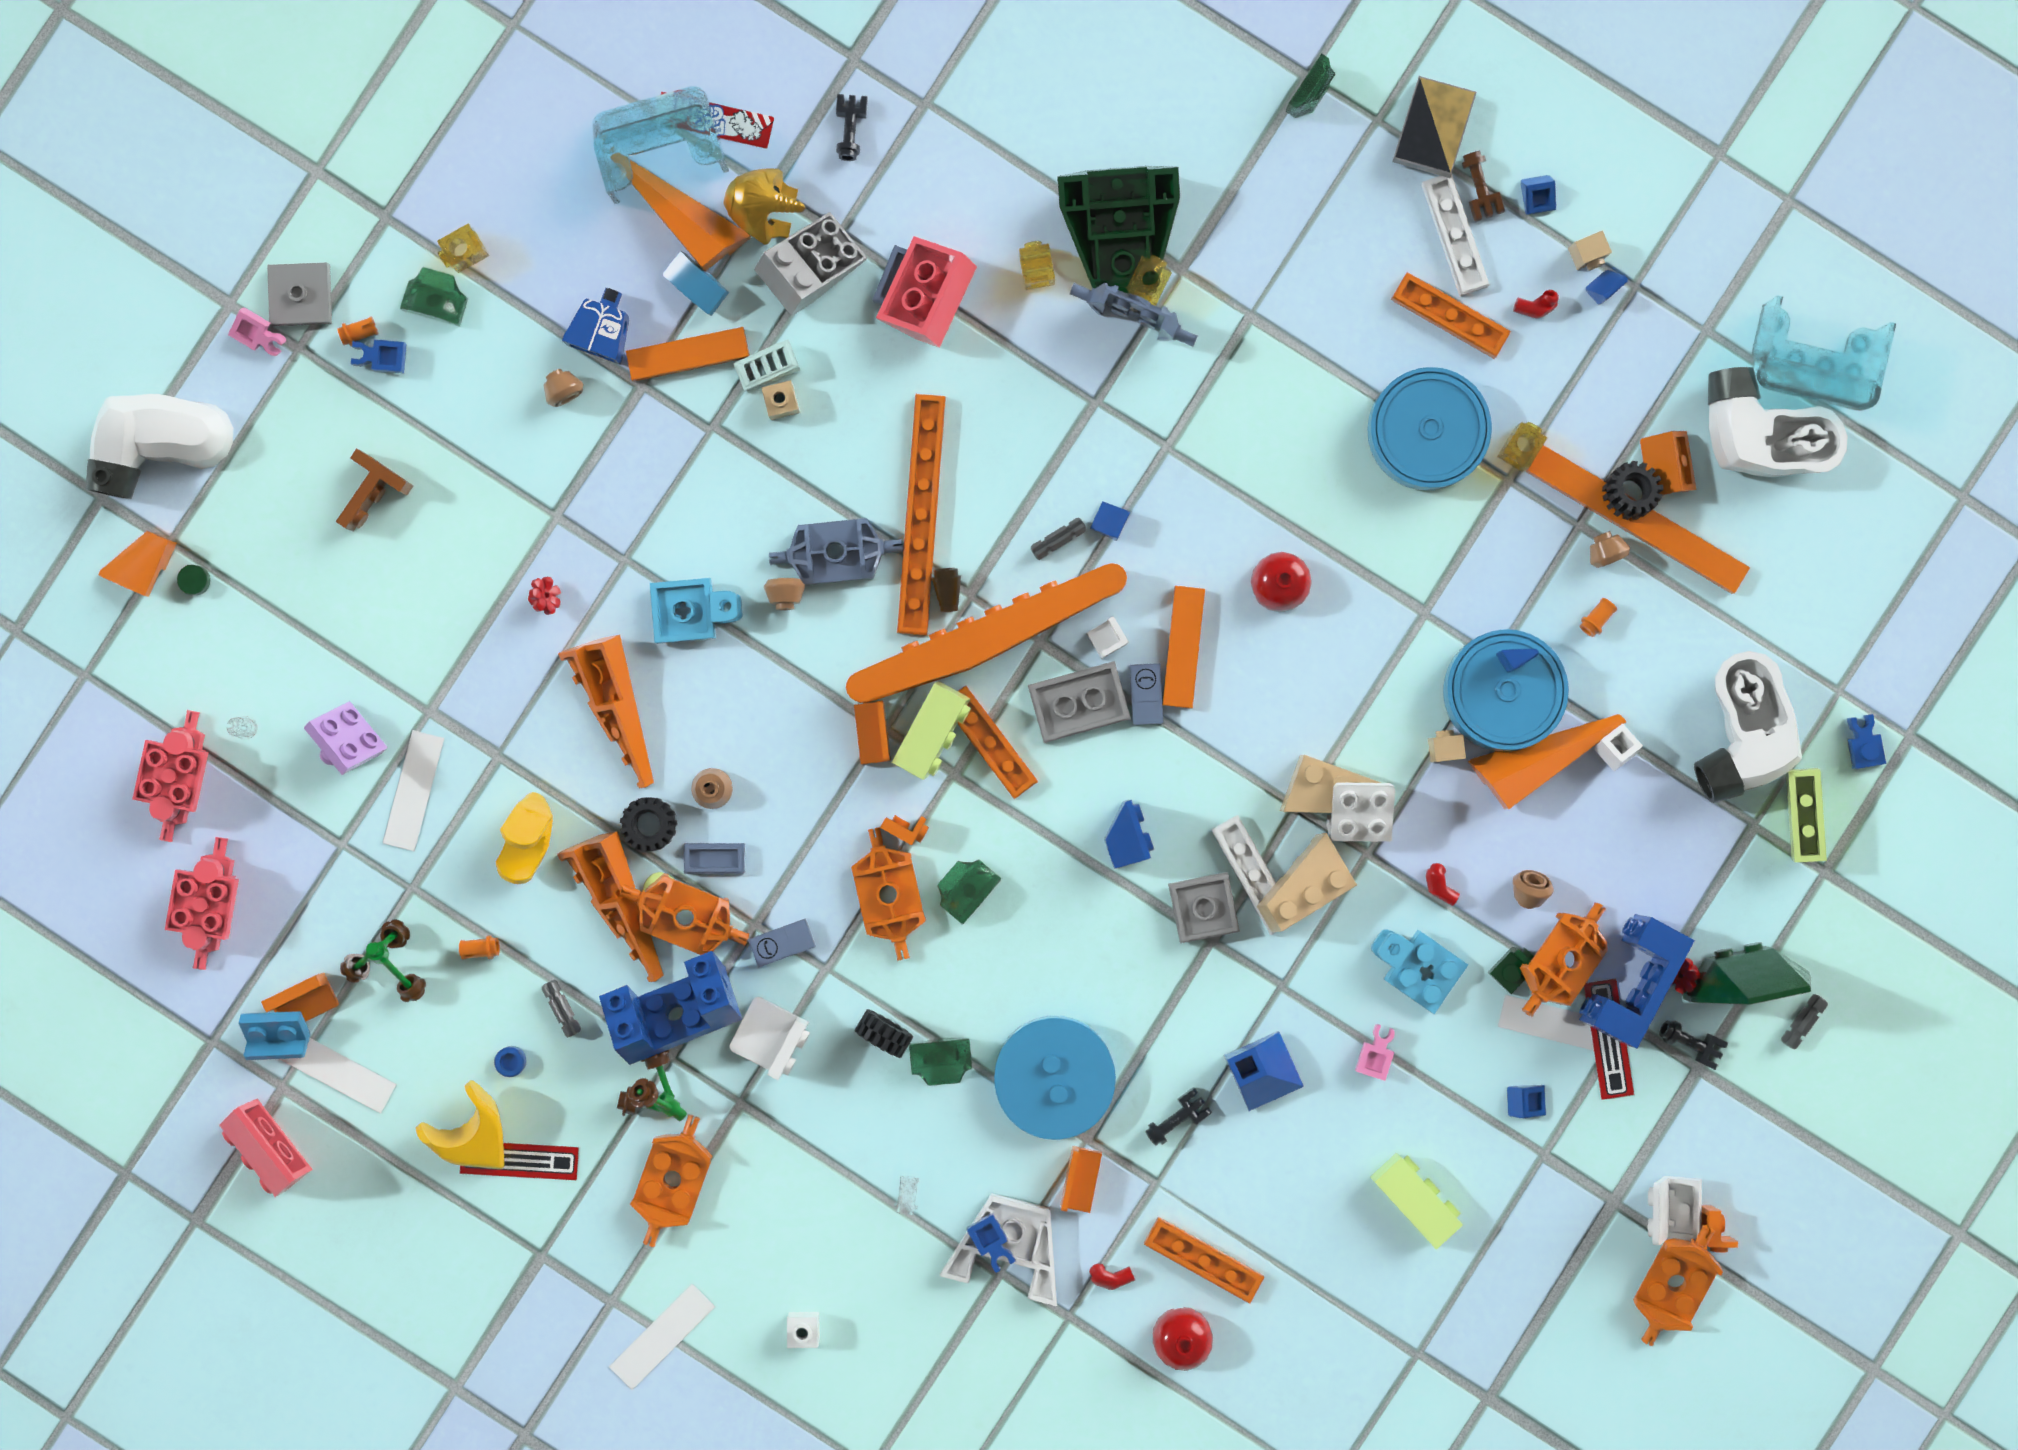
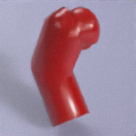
(1539, 307)
(1437, 884)
(1110, 1280)

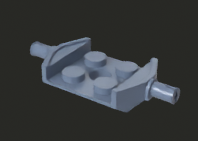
(1125, 304)
(860, 555)

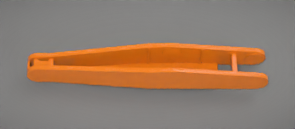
(986, 637)

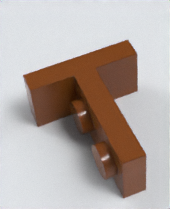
(370, 490)

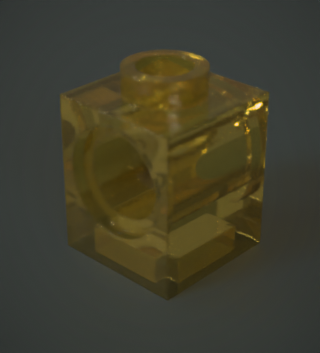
(474, 253)
(1036, 265)
(1149, 292)
(1513, 455)

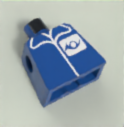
(599, 328)

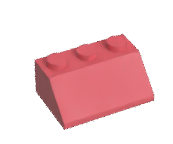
(927, 291)
(264, 1147)

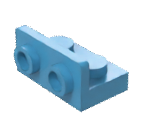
(274, 1035)

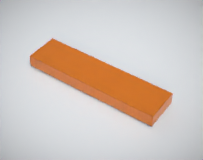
(1450, 315)
(687, 354)
(1183, 647)
(995, 748)
(1204, 1260)

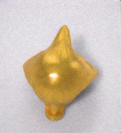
(755, 196)

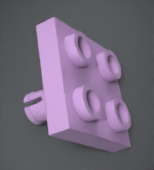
(345, 738)

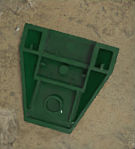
(1119, 219)
(1748, 977)

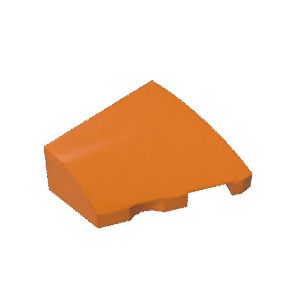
(140, 563)

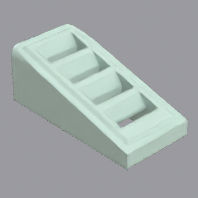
(762, 356)

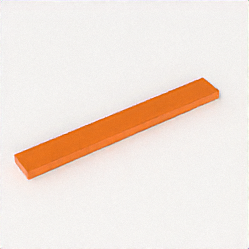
(921, 514)
(1651, 528)

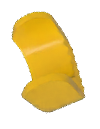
(526, 839)
(475, 1142)

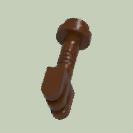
(1473, 162)

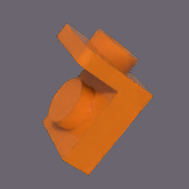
(899, 828)
(1713, 1218)

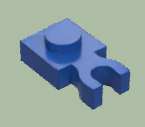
(384, 356)
(1865, 748)
(988, 1238)

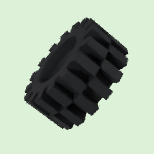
(1643, 479)
(632, 833)
(883, 1033)

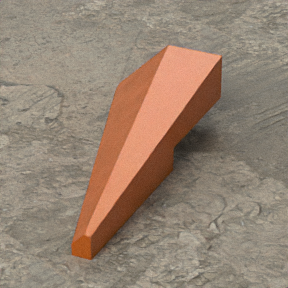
(698, 228)

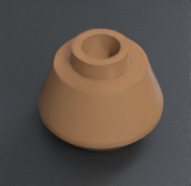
(561, 387)
(1608, 549)
(784, 592)
(718, 781)
(1531, 888)

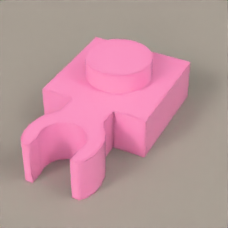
(253, 332)
(1375, 1058)

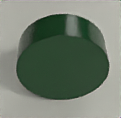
(193, 579)

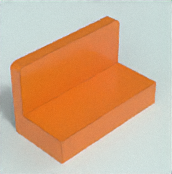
(1671, 459)
(872, 732)
(309, 996)
(1080, 1179)

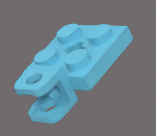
(705, 606)
(1407, 959)

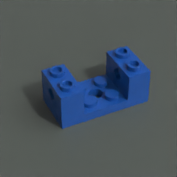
(1668, 953)
(642, 1023)

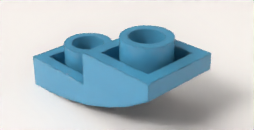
(695, 283)

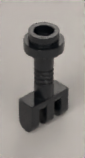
(848, 149)
(1673, 1032)
(1157, 1133)

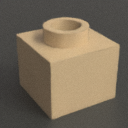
(1590, 251)
(783, 409)
(1446, 746)

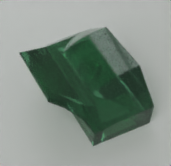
(1312, 88)
(435, 297)
(966, 888)
(941, 1060)

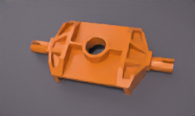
(891, 868)
(666, 898)
(1548, 973)
(657, 1200)
(1675, 1306)

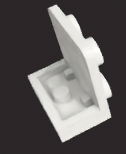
(1361, 812)
(769, 1037)
(1675, 1209)

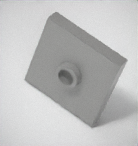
(299, 294)
(1203, 907)

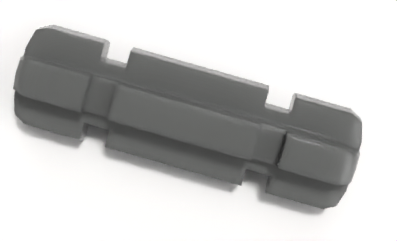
(1058, 538)
(561, 1008)
(1804, 1021)

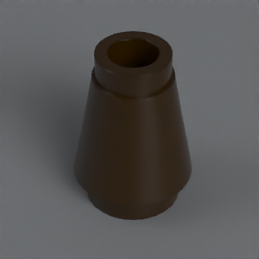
(947, 588)

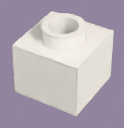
(1618, 747)
(804, 1320)

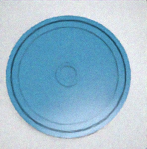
(1429, 428)
(1501, 707)
(1054, 1077)

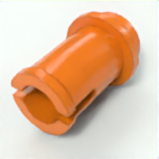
(357, 331)
(1598, 617)
(479, 948)

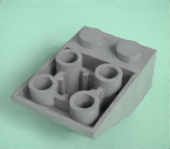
(809, 263)

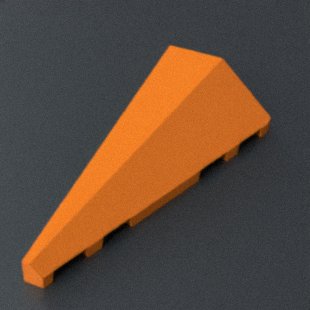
(606, 679)
(1520, 772)
(604, 871)

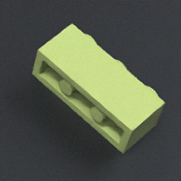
(932, 731)
(1806, 815)
(1417, 1199)

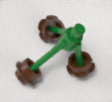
(393, 935)
(645, 1093)

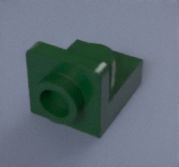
(1508, 971)

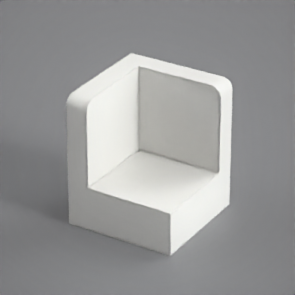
(1107, 637)

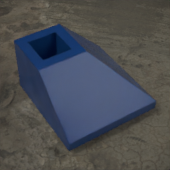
(1125, 837)
(1263, 1071)

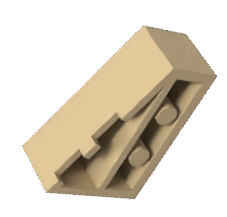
(1313, 785)
(1308, 885)

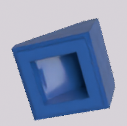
(1538, 194)
(1605, 285)
(1110, 520)
(1515, 658)
(1526, 1101)

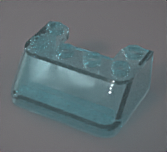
(652, 125)
(1817, 373)

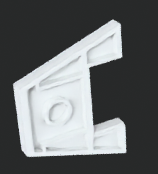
(1028, 1240)

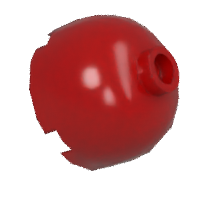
(1281, 582)
(1182, 1338)

